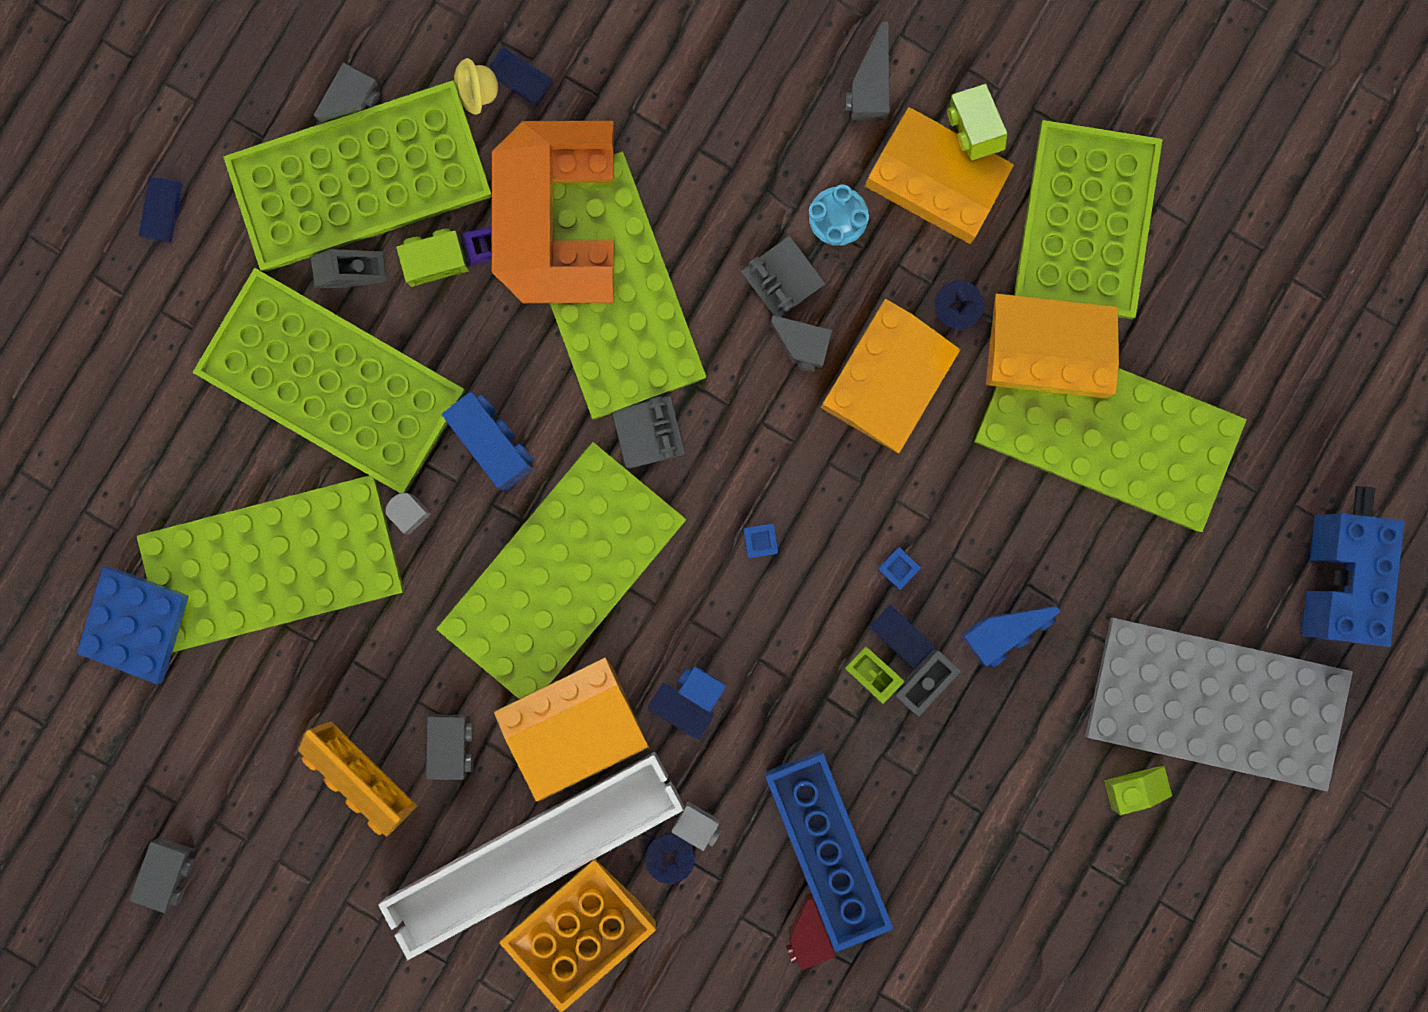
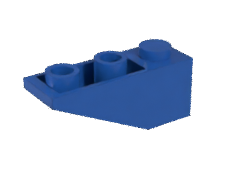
(998, 634)

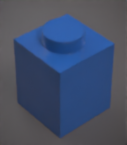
(700, 687)

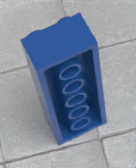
(828, 851)

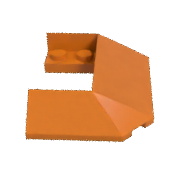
(522, 212)

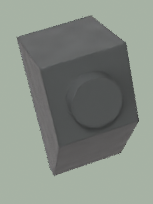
(347, 94)
(347, 268)
(802, 342)

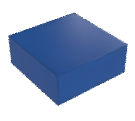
(760, 540)
(899, 568)

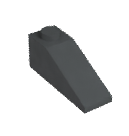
(870, 87)

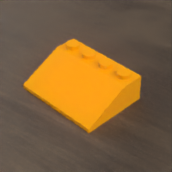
(935, 178)
(1054, 346)
(891, 376)
(571, 729)
(356, 777)
(579, 934)

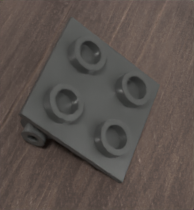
(783, 277)
(648, 432)

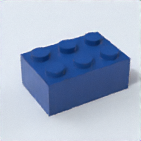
(489, 440)

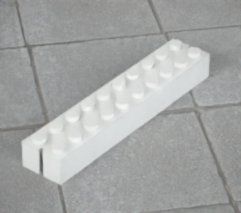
(531, 855)

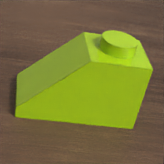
(1138, 790)

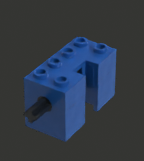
(1369, 580)

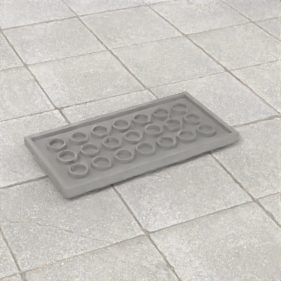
(1219, 704)

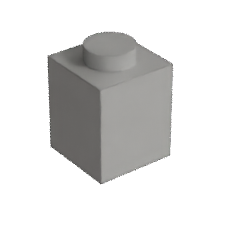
(696, 826)

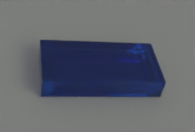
(520, 76)
(160, 209)
(901, 636)
(680, 711)

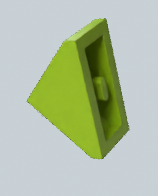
(874, 675)

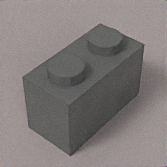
(926, 682)
(448, 747)
(163, 875)

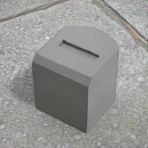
(406, 512)

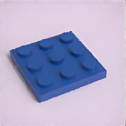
(132, 624)

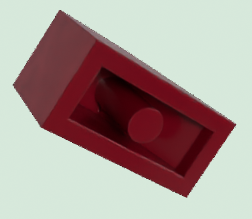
(809, 937)

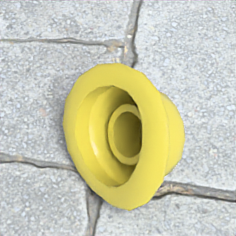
(475, 85)

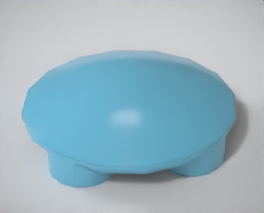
(838, 215)

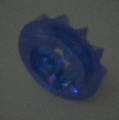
(967, 293)
(671, 873)

